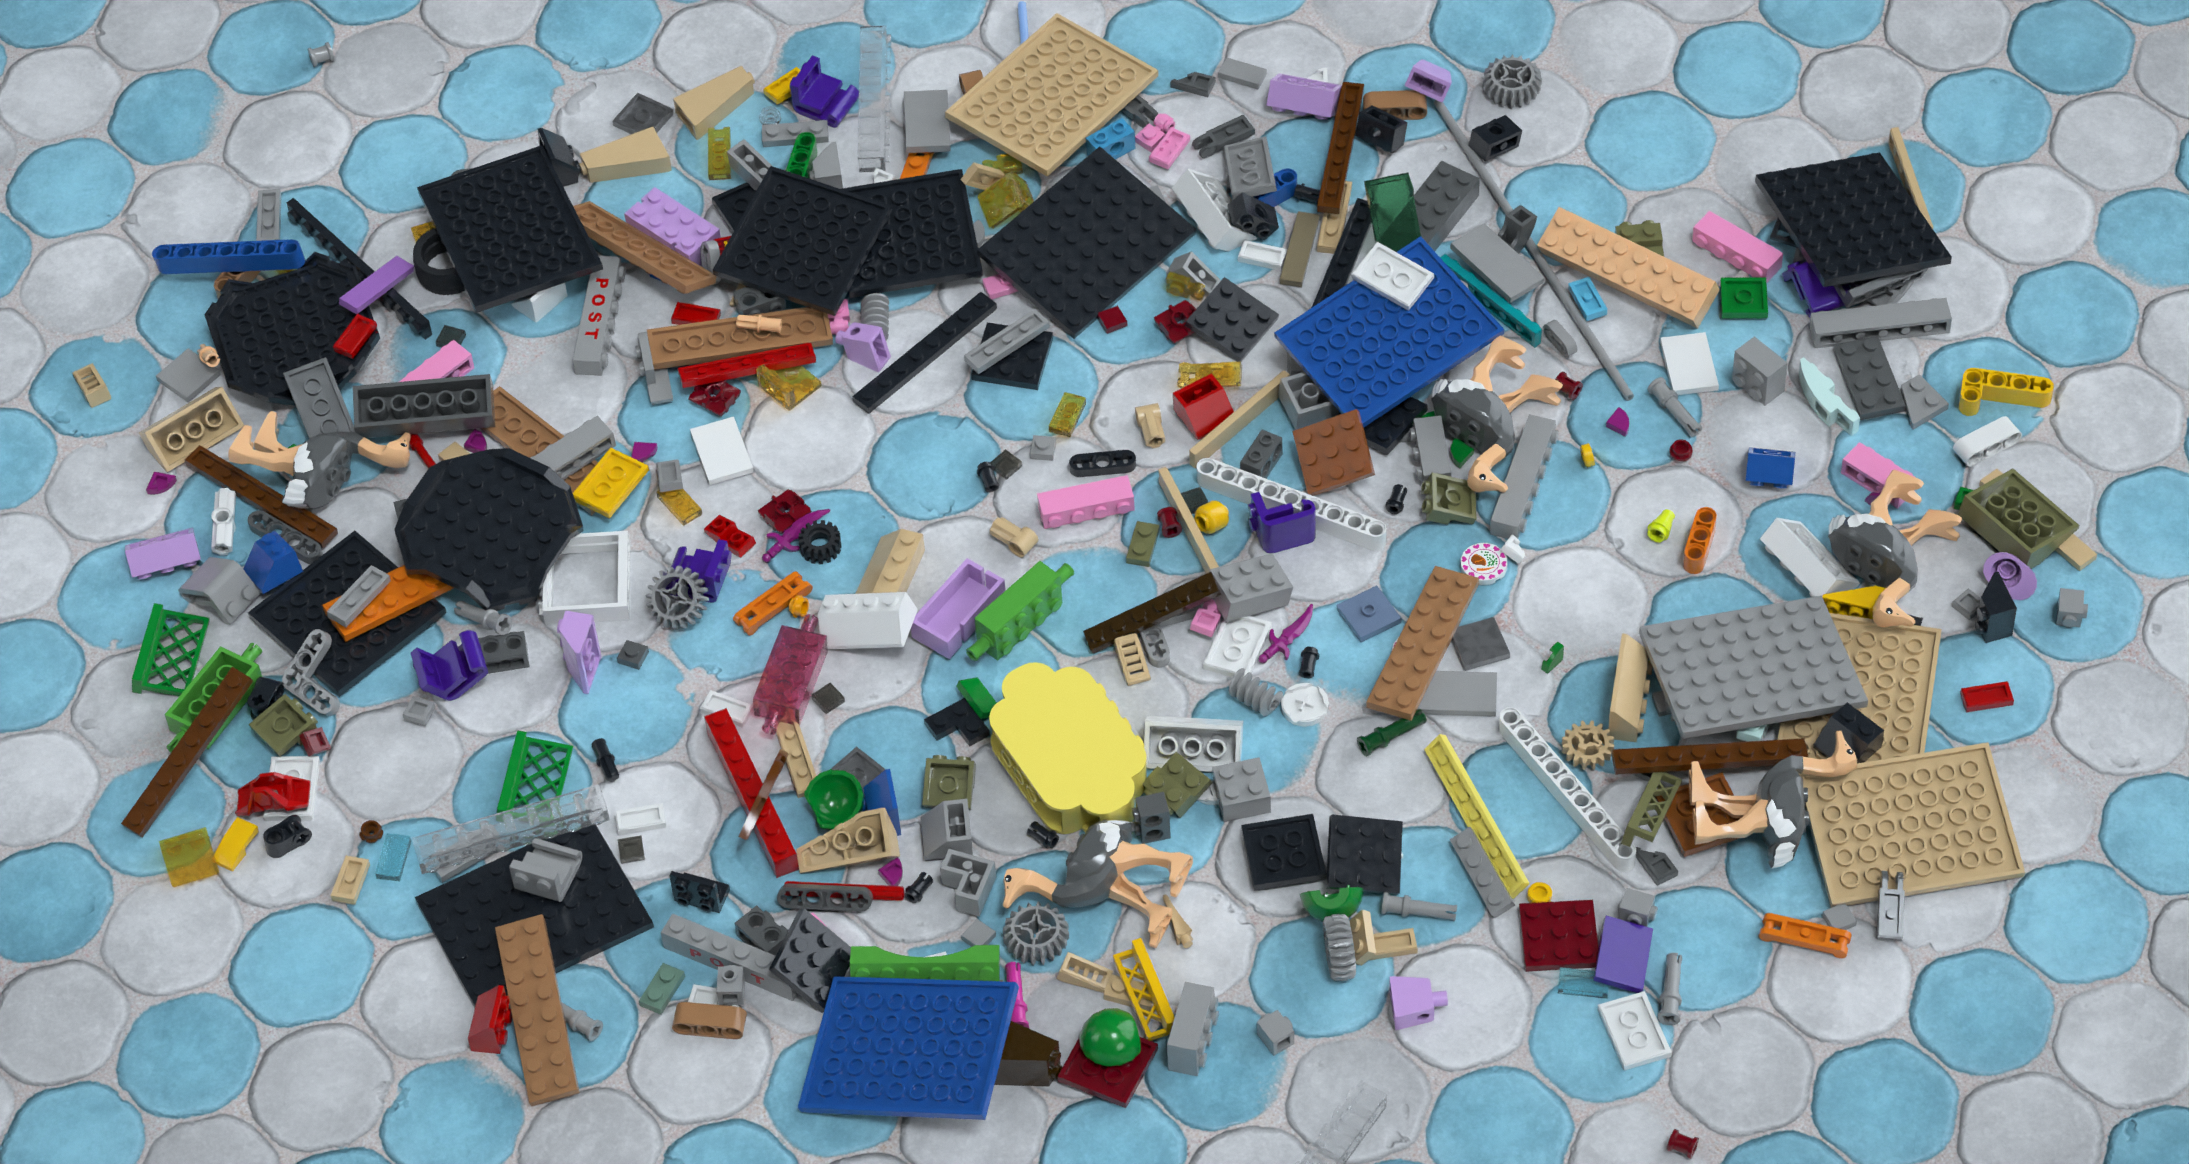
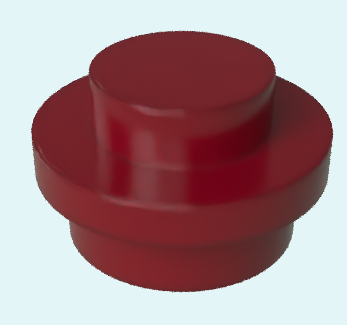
(1681, 450)

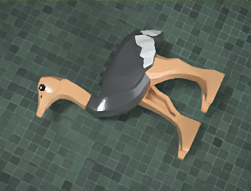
(1484, 419)
(317, 464)
(1882, 553)
(1776, 808)
(1097, 873)

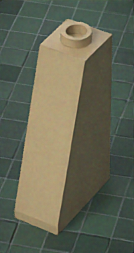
(713, 100)
(626, 157)

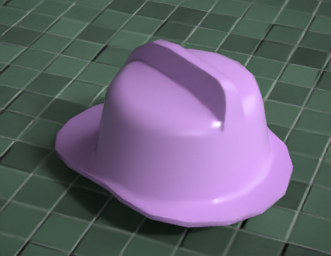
(2016, 575)

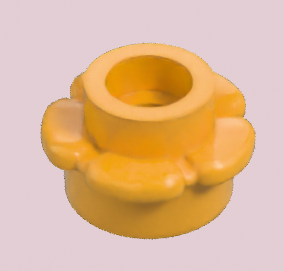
(799, 606)

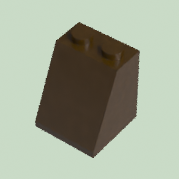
(1028, 1058)

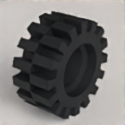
(823, 552)

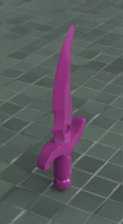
(783, 542)
(1287, 636)

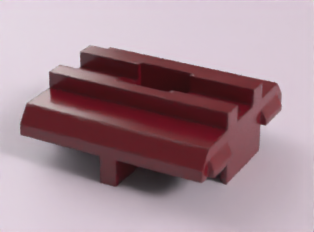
(1168, 321)
(719, 404)
(775, 513)

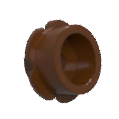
(368, 827)

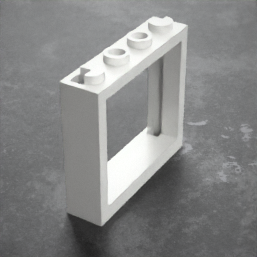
(588, 543)

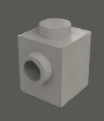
(2071, 608)
(1637, 907)
(730, 985)
(1275, 1032)

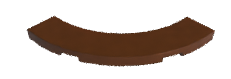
(763, 794)

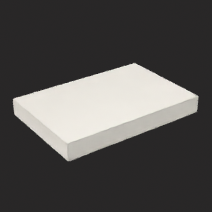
(1392, 276)
(1689, 363)
(721, 450)
(1237, 645)
(300, 767)
(1634, 1030)

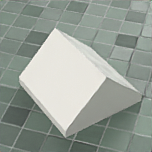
(540, 303)

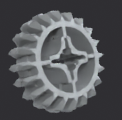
(1511, 87)
(681, 589)
(1022, 926)
(1339, 947)

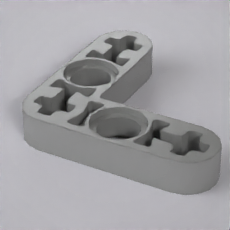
(1151, 646)
(304, 680)

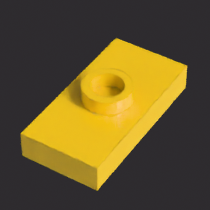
(779, 89)

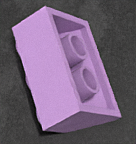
(1303, 96)
(162, 553)
(580, 647)

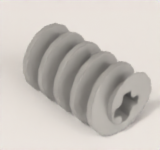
(875, 311)
(1253, 694)

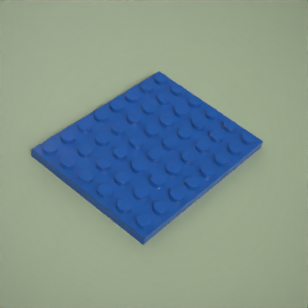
(1377, 353)
(909, 1047)

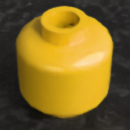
(1211, 517)

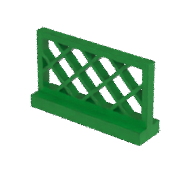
(150, 652)
(516, 771)

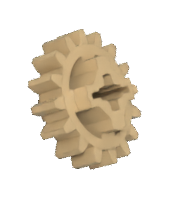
(1588, 743)

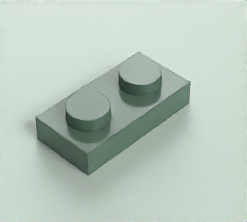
(662, 988)

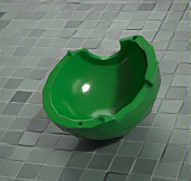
(834, 797)
(1325, 905)
(1110, 1037)

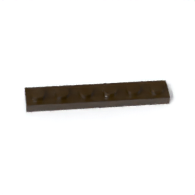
(1152, 612)

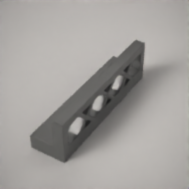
(1876, 287)

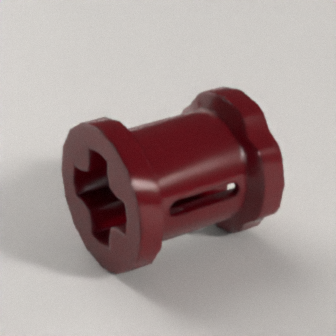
(1569, 386)
(1170, 525)
(1682, 1143)

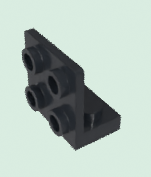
(698, 891)

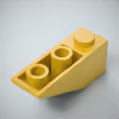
(1853, 602)

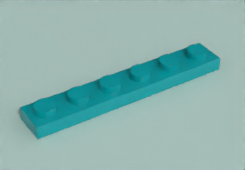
(1497, 305)

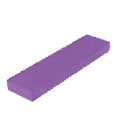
(376, 285)

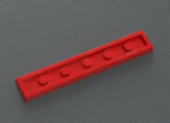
(746, 365)

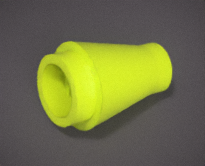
(1660, 527)

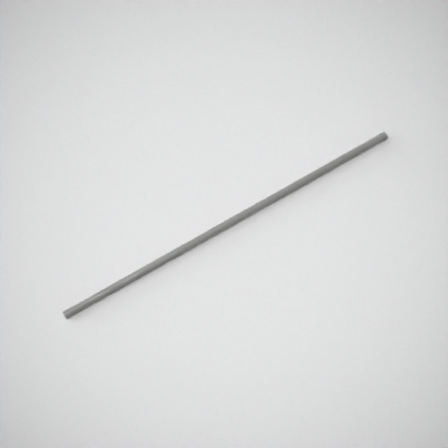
(1537, 255)

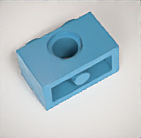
(1115, 139)

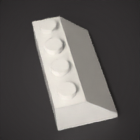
(1208, 206)
(1807, 558)
(866, 620)
(1198, 740)

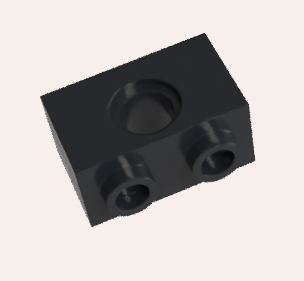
(1381, 129)
(1495, 138)
(1253, 216)

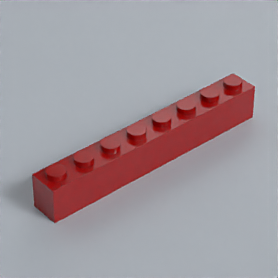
(747, 786)

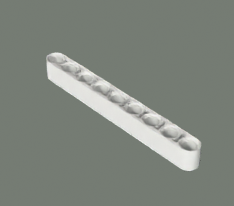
(1329, 517)
(1513, 729)

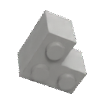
(971, 877)

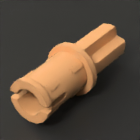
(759, 323)
(208, 355)

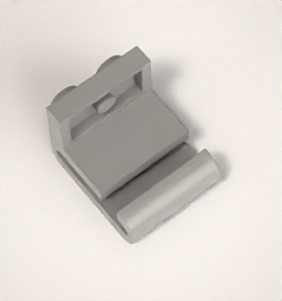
(221, 586)
(546, 870)

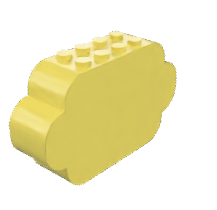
(1067, 747)

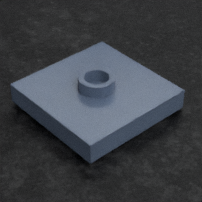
(1368, 613)

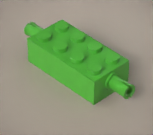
(1018, 610)
(205, 683)

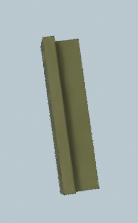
(1647, 803)

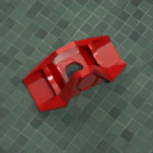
(260, 794)

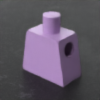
(1429, 80)
(865, 345)
(1413, 1001)

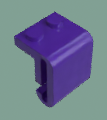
(821, 95)
(1811, 289)
(1279, 526)
(708, 564)
(451, 668)

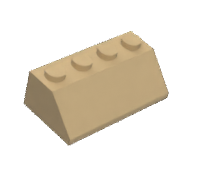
(194, 424)
(893, 563)
(1629, 690)

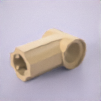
(1150, 421)
(1018, 540)

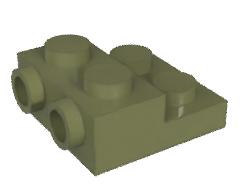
(1645, 234)
(1448, 499)
(282, 724)
(948, 780)
(1179, 782)

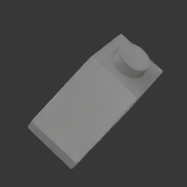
(827, 167)
(1192, 267)

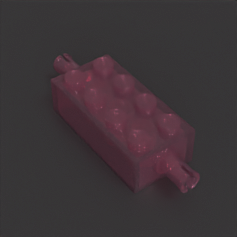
(790, 675)

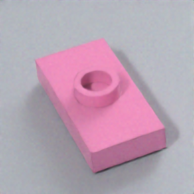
(1169, 148)
(997, 286)

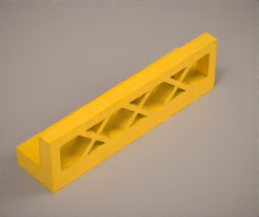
(1152, 984)

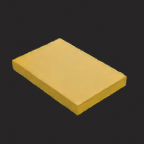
(610, 482)

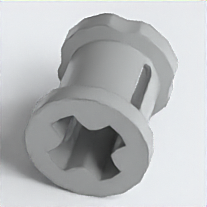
(321, 54)

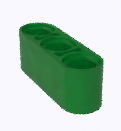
(803, 155)

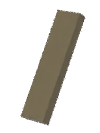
(1299, 249)

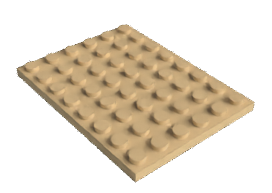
(1051, 94)
(1897, 677)
(1913, 814)

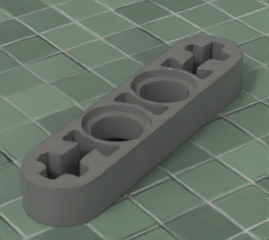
(288, 534)
(824, 893)

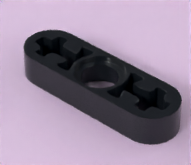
(1087, 471)

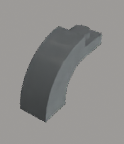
(1518, 227)

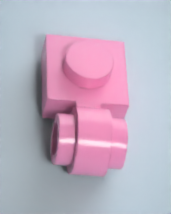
(1151, 136)
(841, 319)
(1206, 619)

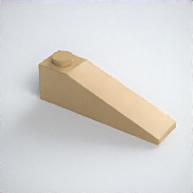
(857, 841)

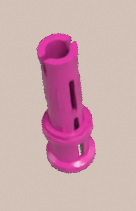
(1013, 974)

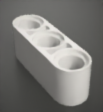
(1987, 441)

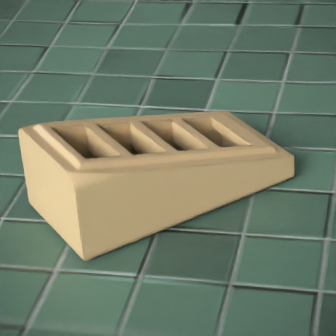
(92, 386)
(1128, 645)
(1074, 978)

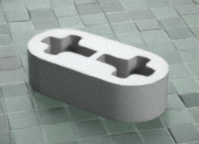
(709, 256)
(1560, 338)

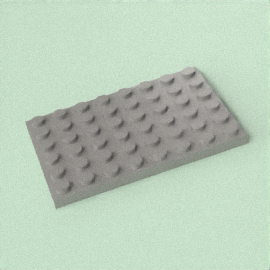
(1752, 667)

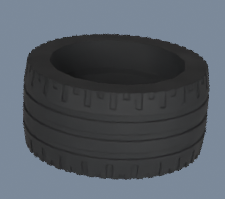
(434, 280)

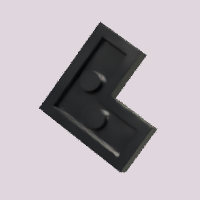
(958, 717)

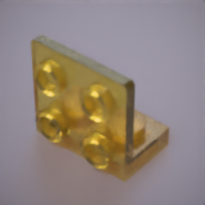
(1005, 199)
(787, 385)
(189, 857)

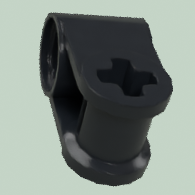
(264, 695)
(286, 836)

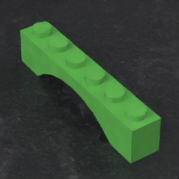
(971, 964)

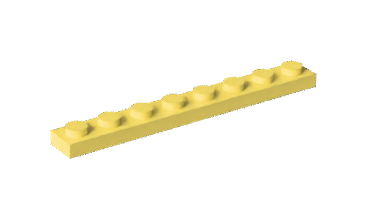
(1476, 813)

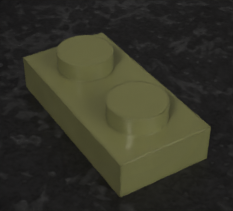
(1142, 544)

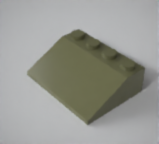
(2017, 518)

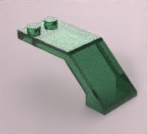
(1393, 210)

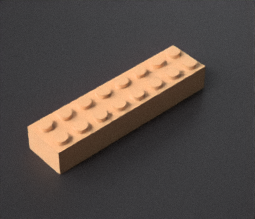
(1628, 267)

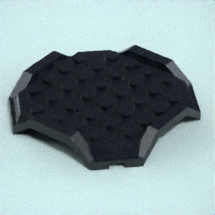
(285, 325)
(488, 525)

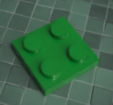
(1744, 297)

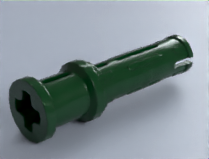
(1382, 736)

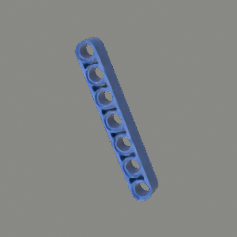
(228, 256)

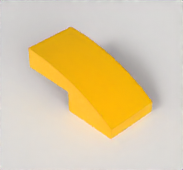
(233, 845)

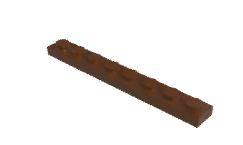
(1340, 148)
(259, 495)
(187, 752)
(1708, 755)

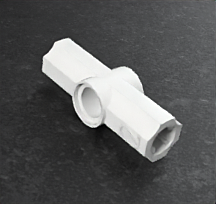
(223, 521)

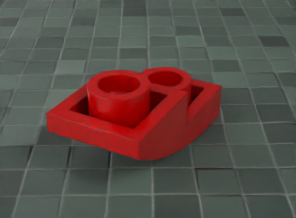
(725, 529)

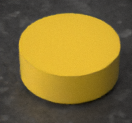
(1587, 455)
(1539, 893)

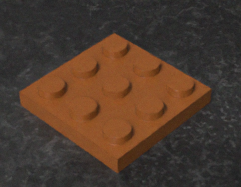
(1333, 453)
(1680, 816)

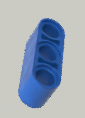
(1285, 183)

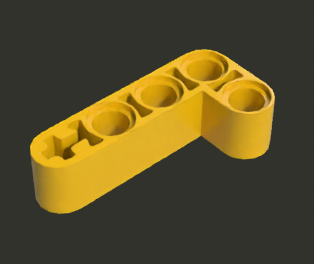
(2003, 387)

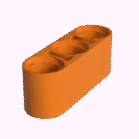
(1699, 540)

